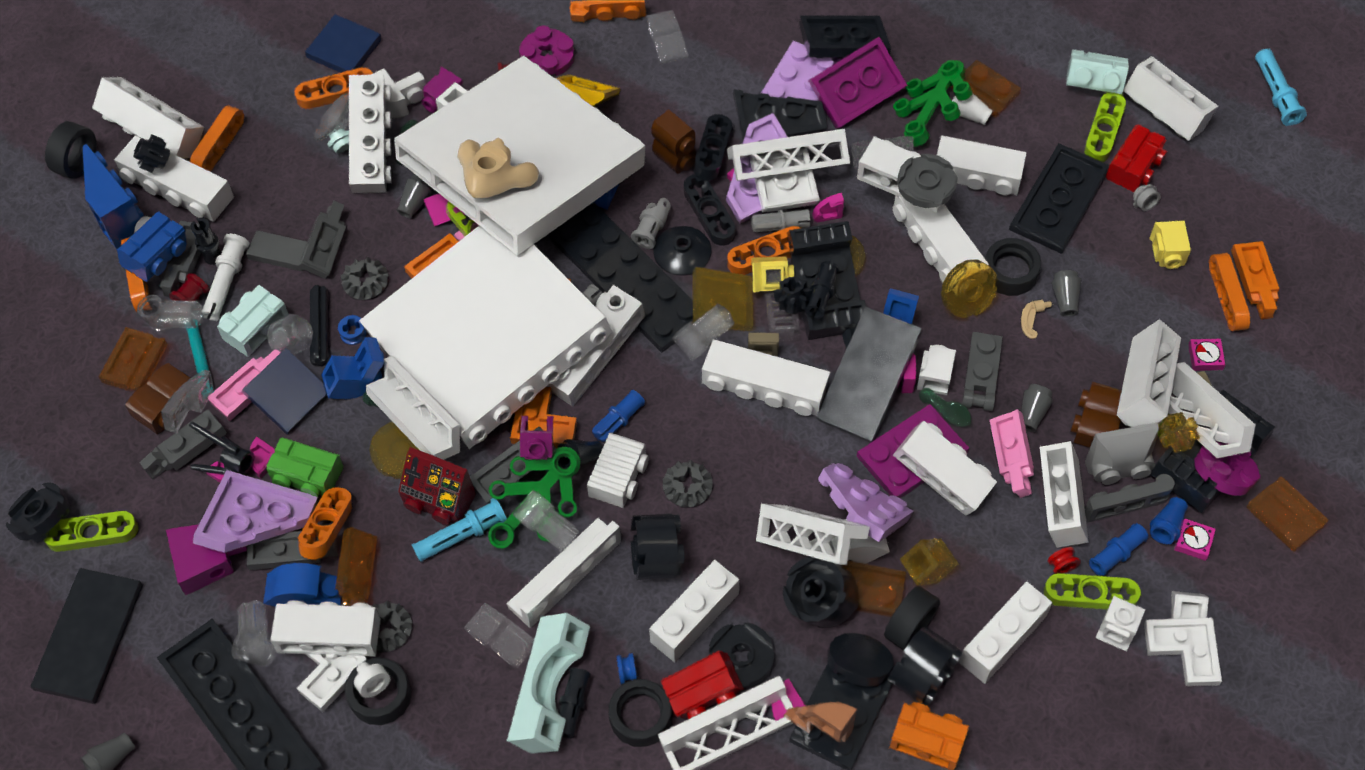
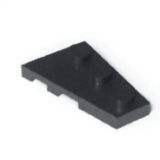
(795, 115)

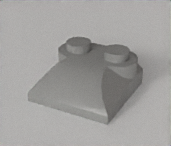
(1122, 454)

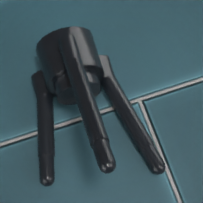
(233, 456)

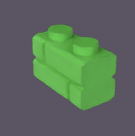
(304, 467)

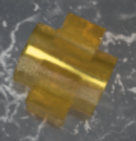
(1178, 432)

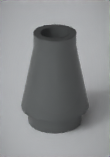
(413, 196)
(1067, 291)
(1035, 405)
(108, 754)

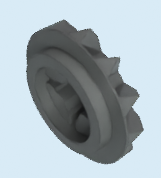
(371, 286)
(696, 493)
(400, 621)

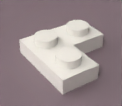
(1193, 640)
(328, 678)

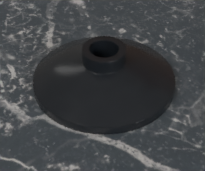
(682, 260)

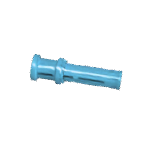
(1283, 96)
(473, 523)

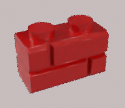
(1136, 158)
(702, 685)

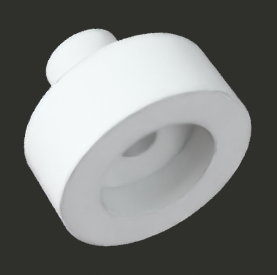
(371, 679)

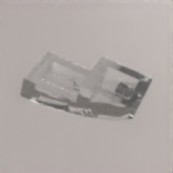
(667, 37)
(190, 396)
(500, 635)

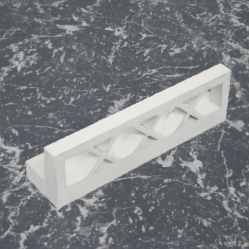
(783, 145)
(1210, 410)
(415, 411)
(804, 524)
(565, 571)
(722, 716)

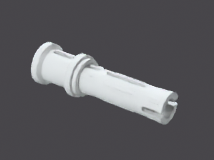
(228, 264)

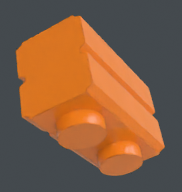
(929, 735)

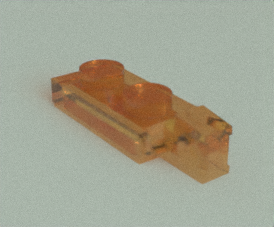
(355, 566)

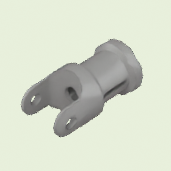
(652, 221)

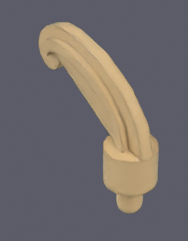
(1028, 316)

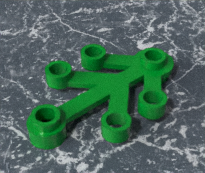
(949, 74)
(542, 487)

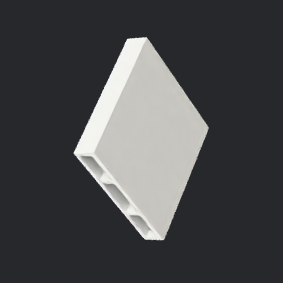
(541, 123)
(486, 330)

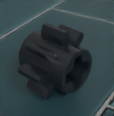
(151, 153)
(792, 295)

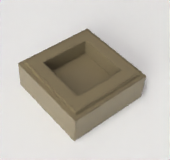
(764, 343)

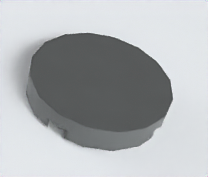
(927, 181)

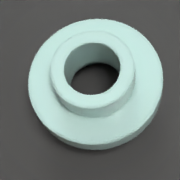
(339, 141)

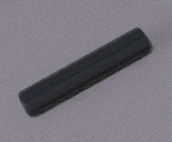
(319, 325)

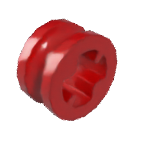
(1064, 560)

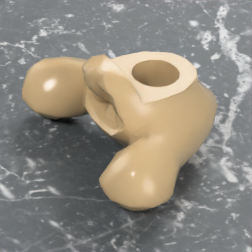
(489, 169)

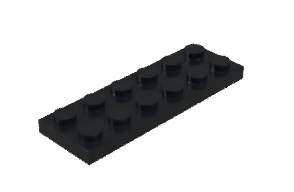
(613, 258)
(235, 704)

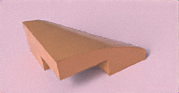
(831, 717)

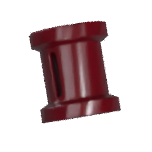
(190, 290)

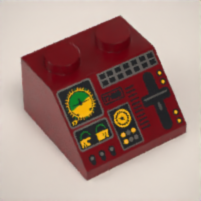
(435, 487)

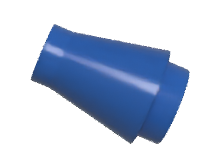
(1168, 523)

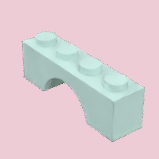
(556, 646)

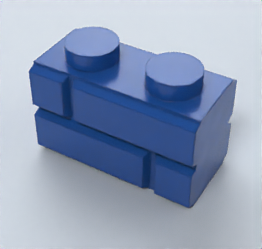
(152, 247)

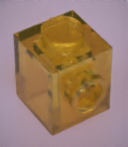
(929, 561)

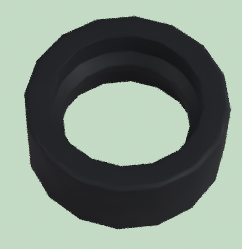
(59, 146)
(1023, 250)
(911, 615)
(628, 690)
(391, 711)

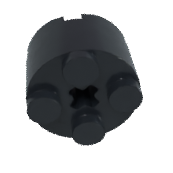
(655, 546)
(816, 606)
(925, 666)

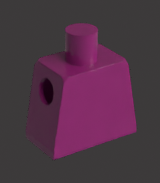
(196, 564)

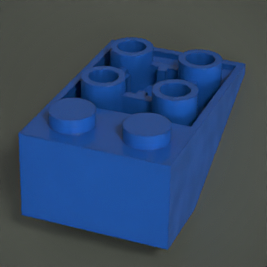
(109, 202)

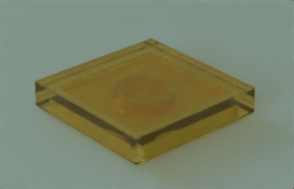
(728, 290)

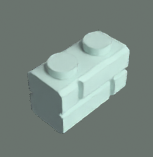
(1097, 71)
(248, 323)

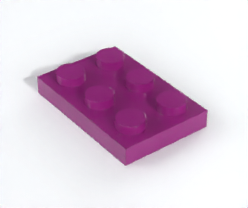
(857, 82)
(886, 468)

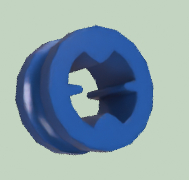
(344, 326)
(626, 668)

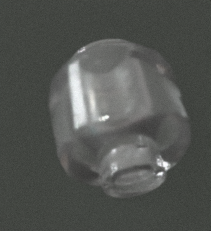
(290, 333)

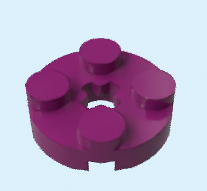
(548, 39)
(1233, 473)

